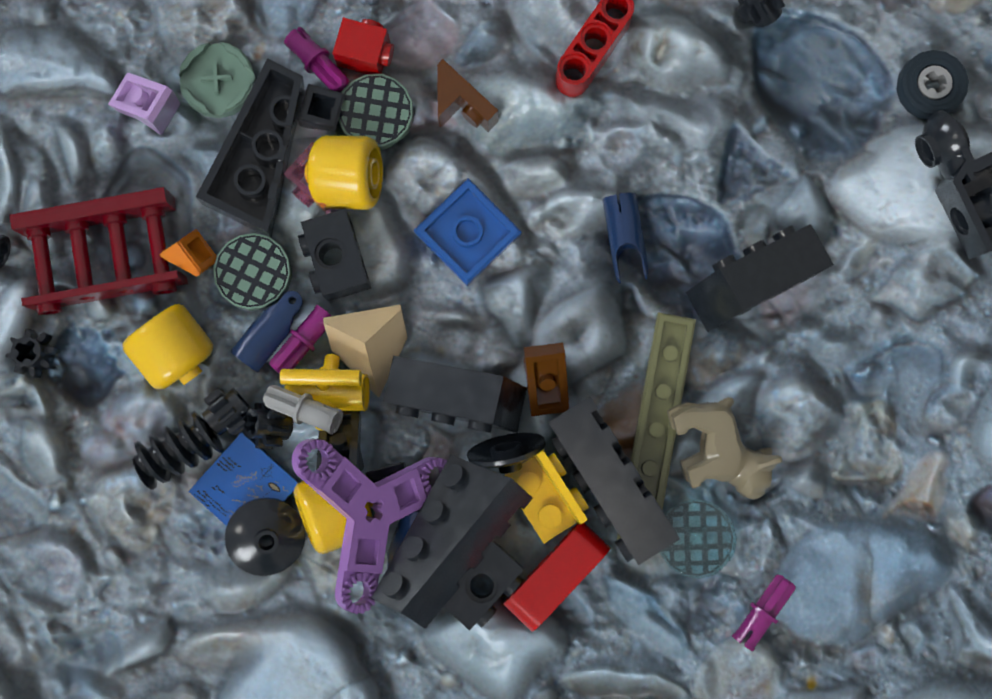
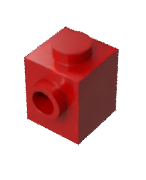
(363, 46)

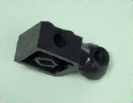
(965, 181)

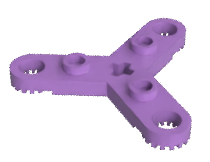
(348, 493)

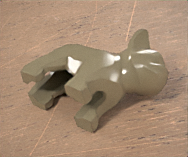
(721, 449)

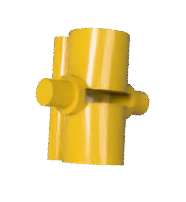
(329, 385)

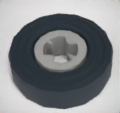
(938, 67)

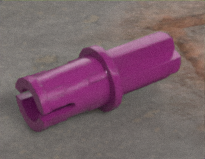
(316, 59)
(301, 341)
(765, 611)

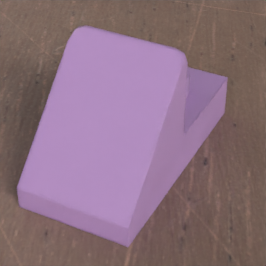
(146, 101)

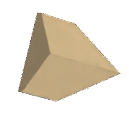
(368, 341)

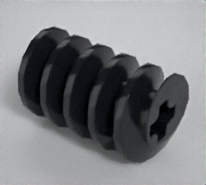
(175, 451)

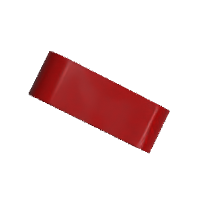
(589, 60)
(557, 576)

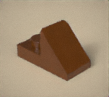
(457, 93)
(546, 379)

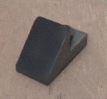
(345, 439)

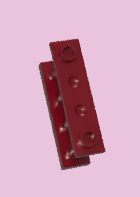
(75, 220)

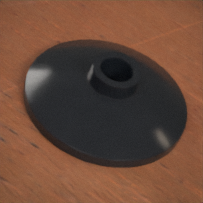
(506, 451)
(262, 518)

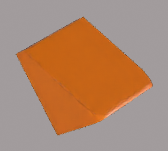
(191, 254)

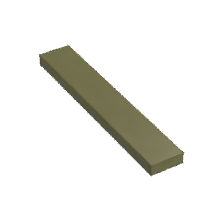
(661, 391)

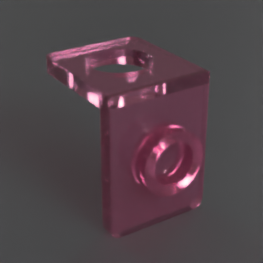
(301, 191)

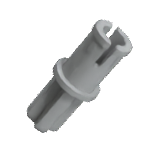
(303, 408)

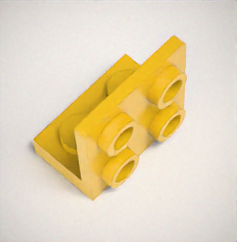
(553, 504)

